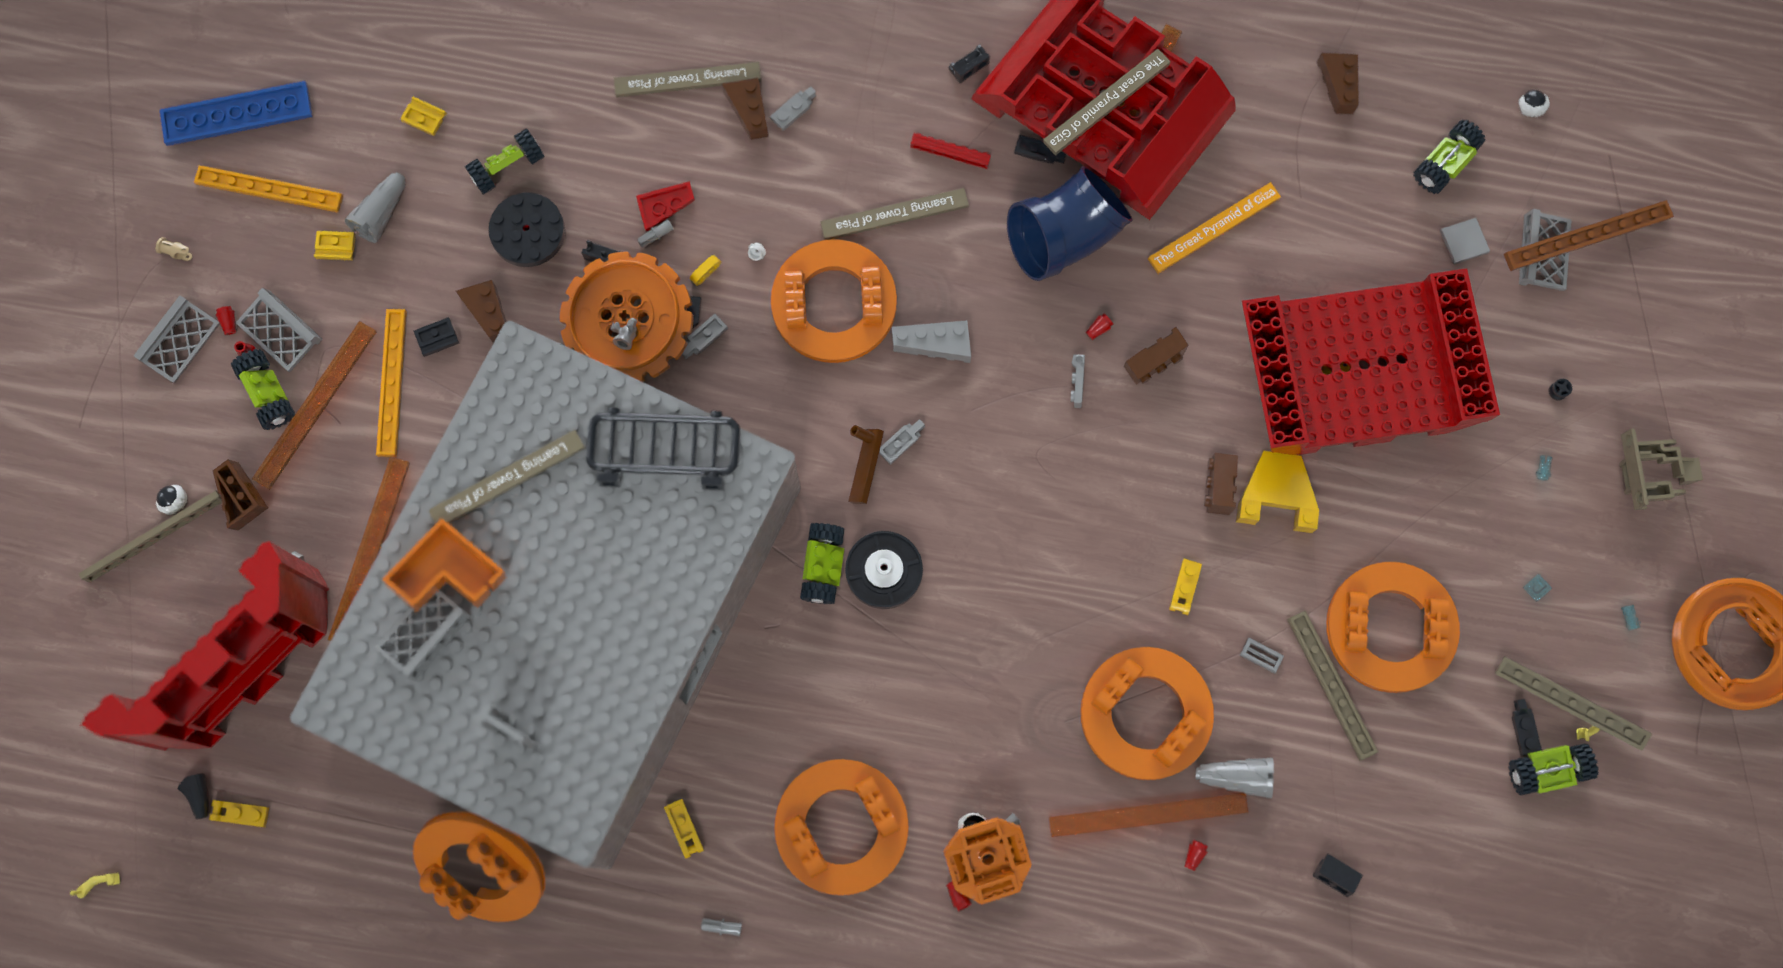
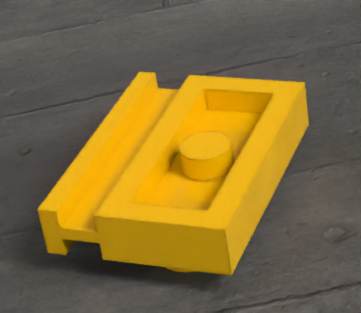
(423, 116)
(334, 245)

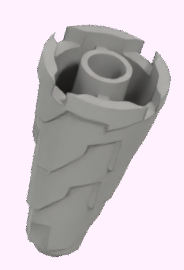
(375, 210)
(1248, 776)

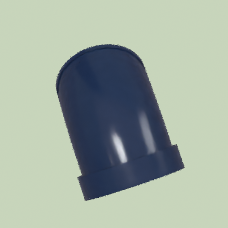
(1064, 224)

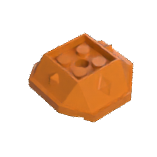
(990, 877)

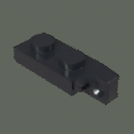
(1037, 150)
(1525, 728)

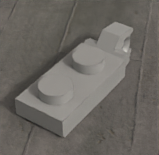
(793, 108)
(704, 336)
(1078, 378)
(901, 441)

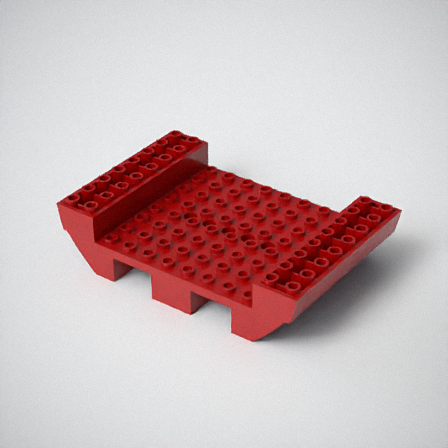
(1137, 154)
(1435, 391)
(228, 663)

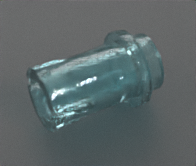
(1544, 468)
(1631, 617)

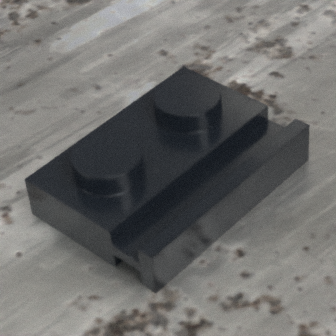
(436, 337)

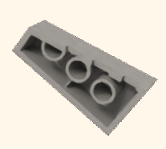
(935, 340)

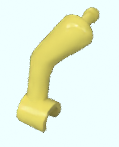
(1586, 733)
(83, 890)

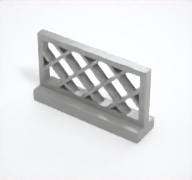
(1531, 235)
(289, 317)
(162, 331)
(431, 646)
(495, 720)

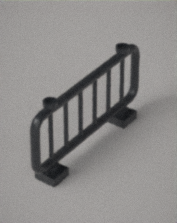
(710, 482)

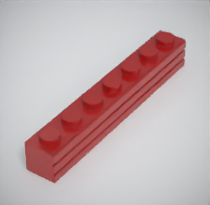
(950, 150)

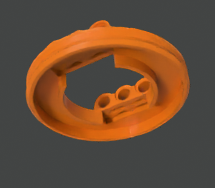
(789, 301)
(1764, 613)
(1349, 621)
(1185, 740)
(799, 847)
(501, 856)

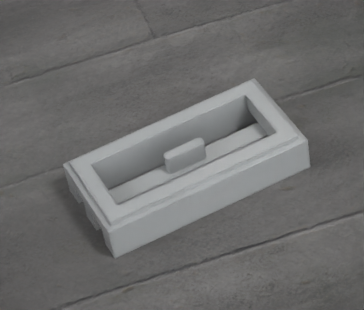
(1246, 648)

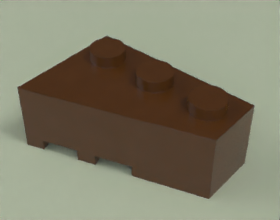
(1341, 79)
(748, 105)
(485, 307)
(1156, 357)
(1221, 484)
(238, 495)

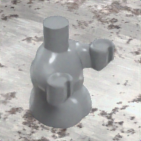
(626, 334)

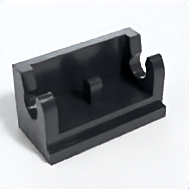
(970, 64)
(596, 251)
(1338, 875)

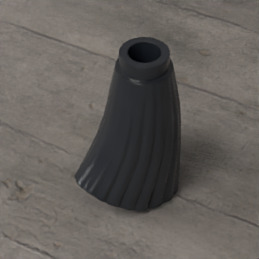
(195, 791)

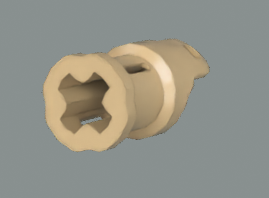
(175, 250)

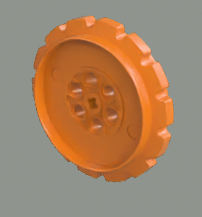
(632, 280)

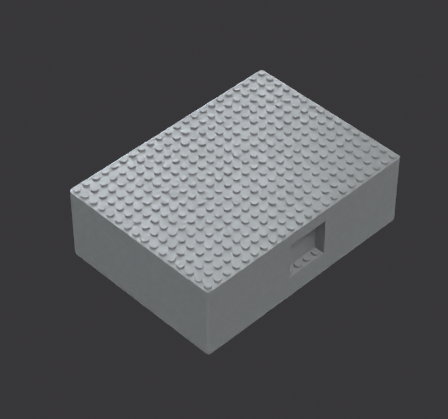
(601, 615)

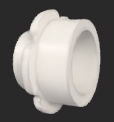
(756, 251)

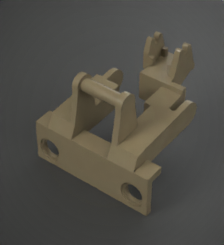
(1643, 492)

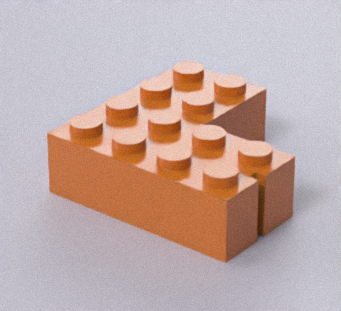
(442, 558)

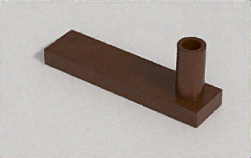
(866, 463)

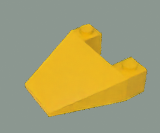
(1280, 483)

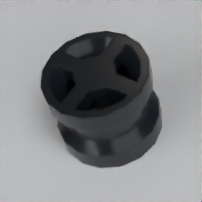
(1564, 387)

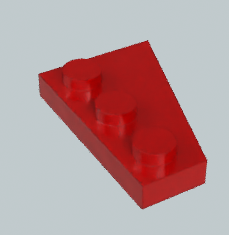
(663, 203)

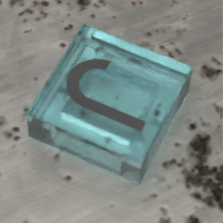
(1537, 587)

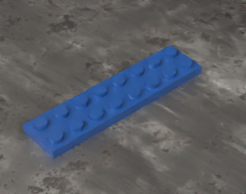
(235, 113)

